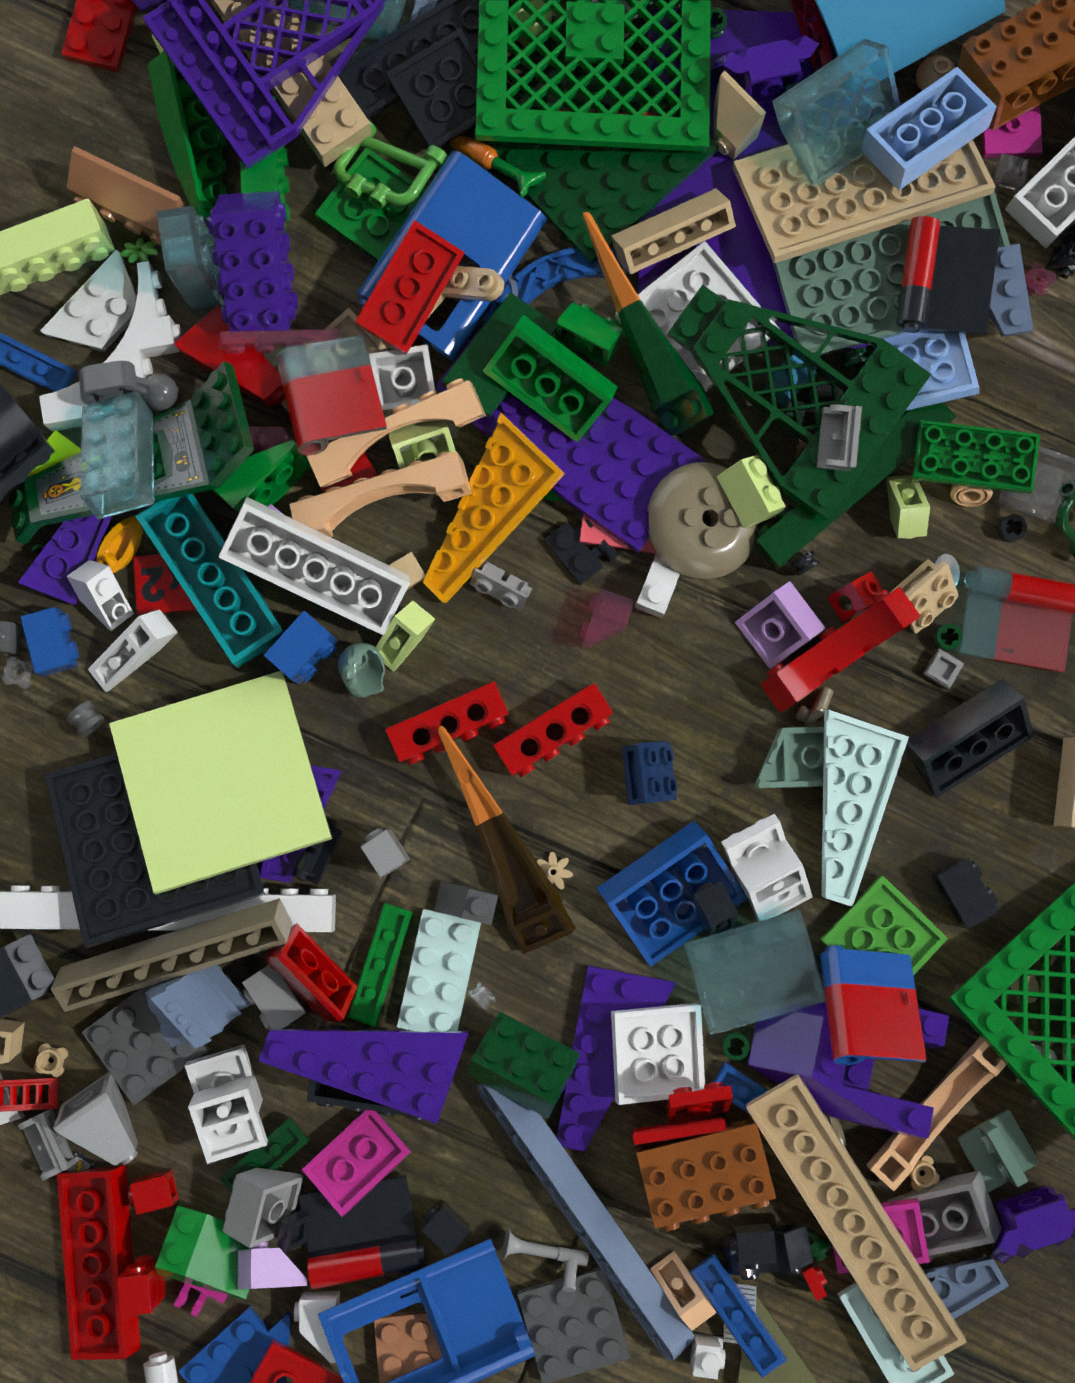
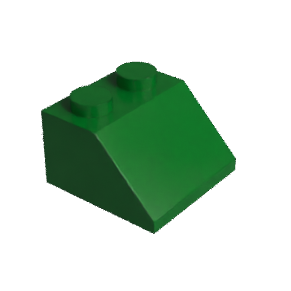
(589, 333)

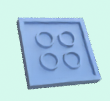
(946, 358)

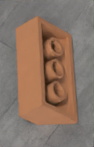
(119, 193)

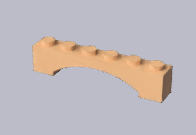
(456, 404)
(439, 476)
(900, 1152)

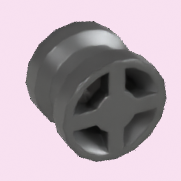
(85, 719)

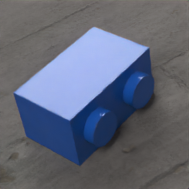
(50, 641)

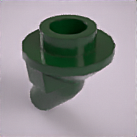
(819, 1247)

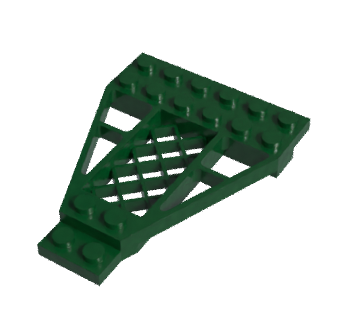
(881, 386)

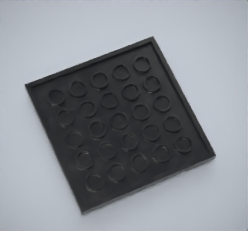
(108, 863)

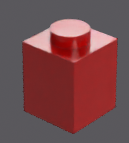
(153, 1192)

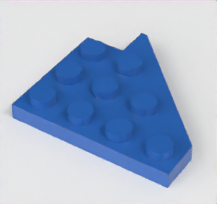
(237, 1350)

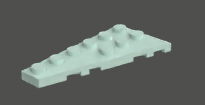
(856, 787)

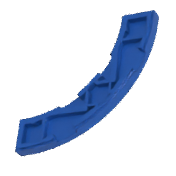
(548, 272)

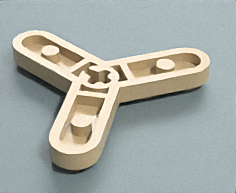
(472, 284)

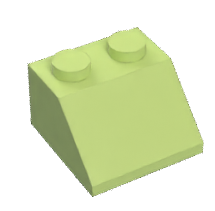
(421, 442)
(751, 491)

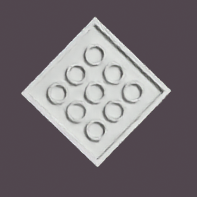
(674, 290)

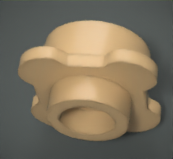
(42, 1062)
(930, 1176)

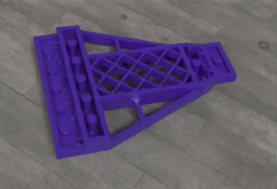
(230, 85)

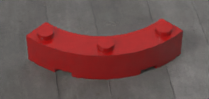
(839, 648)

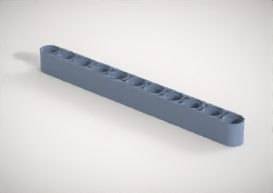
(591, 1223)

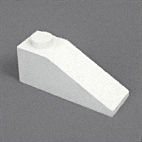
(132, 649)

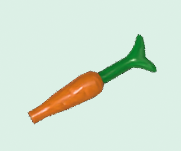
(488, 158)

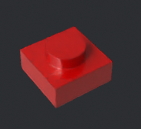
(815, 1280)

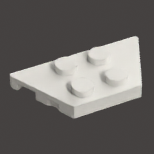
(98, 309)

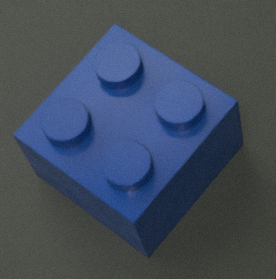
(302, 648)

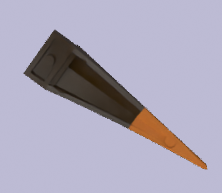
(526, 894)

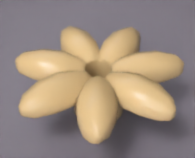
(558, 866)

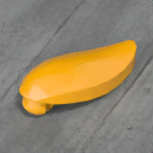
(120, 544)

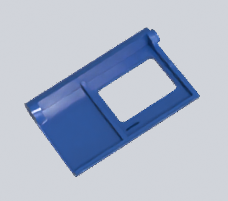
(480, 219)
(467, 1310)

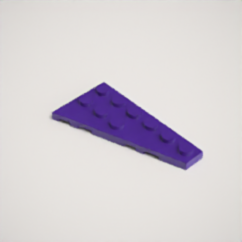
(384, 1066)

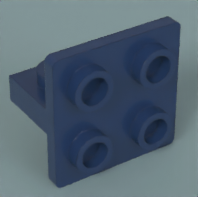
(649, 772)

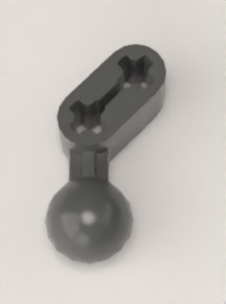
(119, 378)

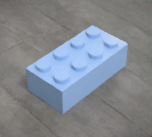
(928, 128)

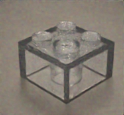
(1051, 472)

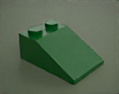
(265, 476)
(201, 1253)

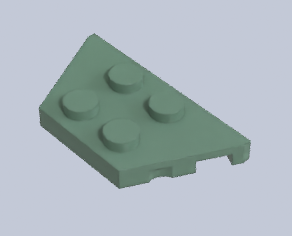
(794, 759)

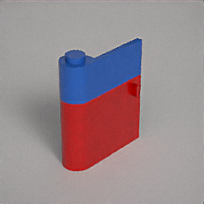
(871, 1006)

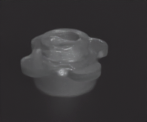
(10, 672)

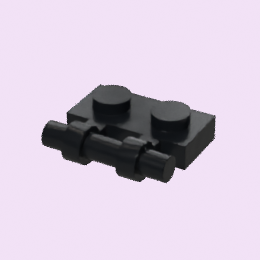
(576, 555)

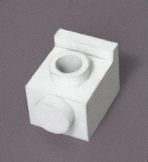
(707, 1356)

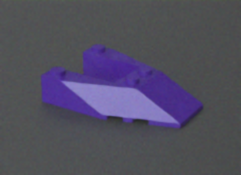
(802, 1046)

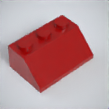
(312, 975)

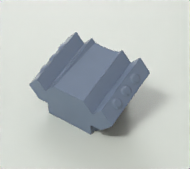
(195, 1006)

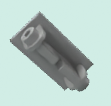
(488, 581)

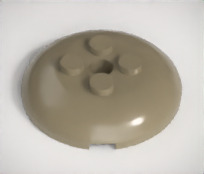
(678, 525)

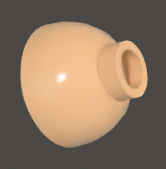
(932, 70)
(970, 495)

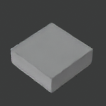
(943, 668)

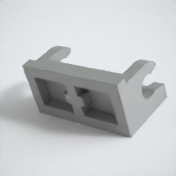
(839, 437)
(47, 1145)

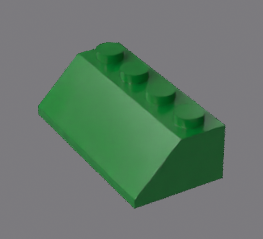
(550, 379)

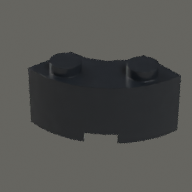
(791, 1251)

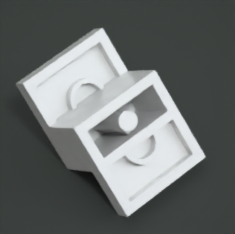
(767, 868)
(225, 1104)

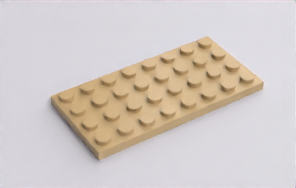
(852, 201)

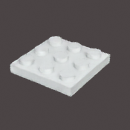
(657, 1052)

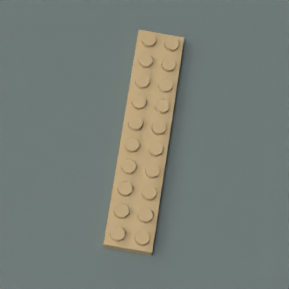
(856, 1223)

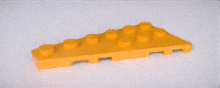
(504, 491)

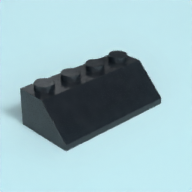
(970, 737)

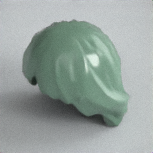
(362, 669)

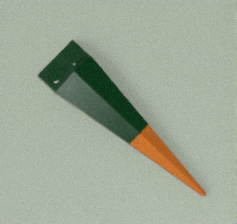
(665, 376)

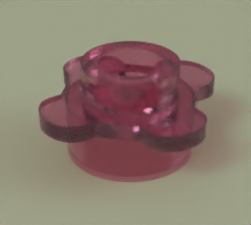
(1039, 288)

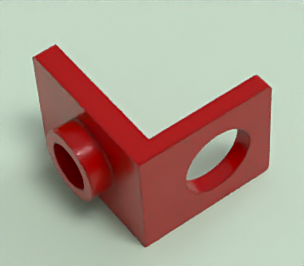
(860, 593)

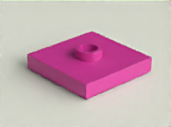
(1016, 138)

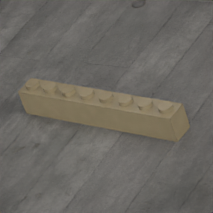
(172, 955)

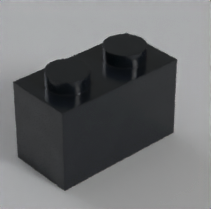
(965, 892)

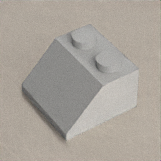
(260, 1203)

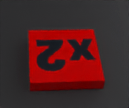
(158, 587)

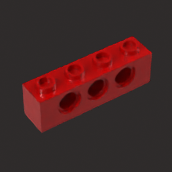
(588, 699)
(403, 733)

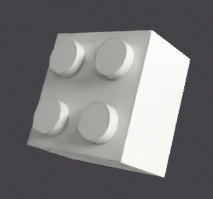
(402, 377)

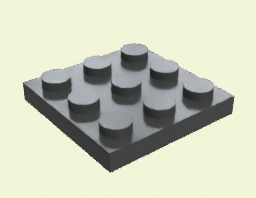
(134, 1049)
(573, 1328)

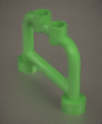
(380, 193)

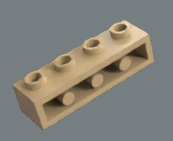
(673, 231)

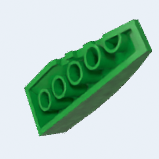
(190, 136)

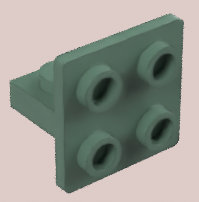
(999, 1151)

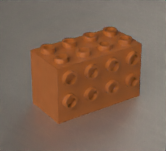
(1023, 59)
(705, 1175)

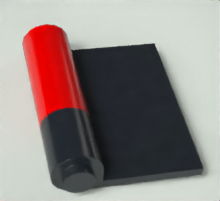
(947, 277)
(365, 1243)

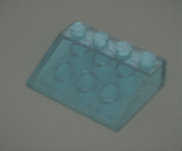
(833, 108)
(754, 972)

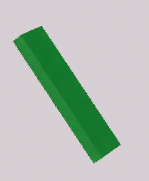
(379, 964)

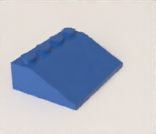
(658, 890)

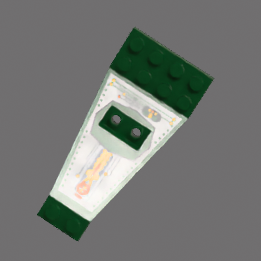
(192, 453)

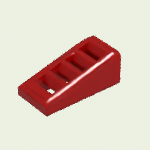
(38, 1105)

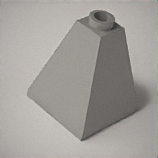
(99, 1121)

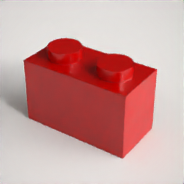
(140, 1287)

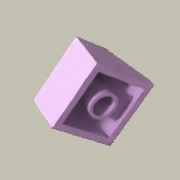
(780, 625)

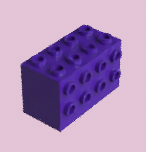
(253, 261)

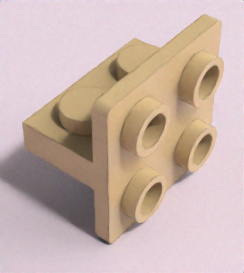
(930, 592)

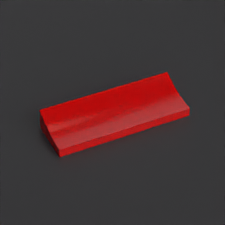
(95, 1253)

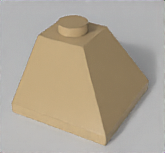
(735, 118)

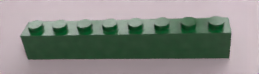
(802, 525)

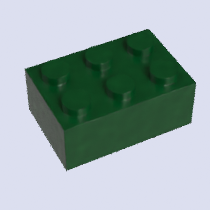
(523, 1064)

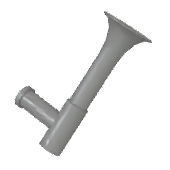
(570, 1256)

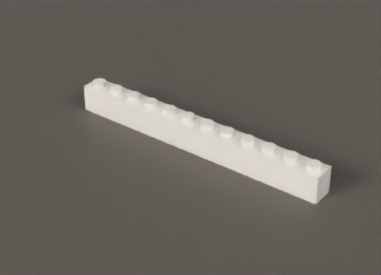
(56, 909)

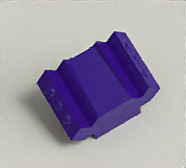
(767, 67)
(1032, 1222)

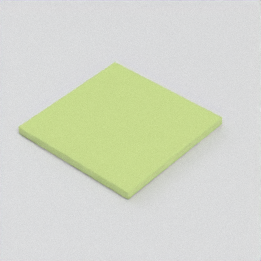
(219, 782)

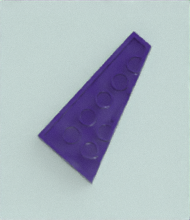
(592, 1081)

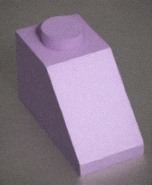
(267, 1269)

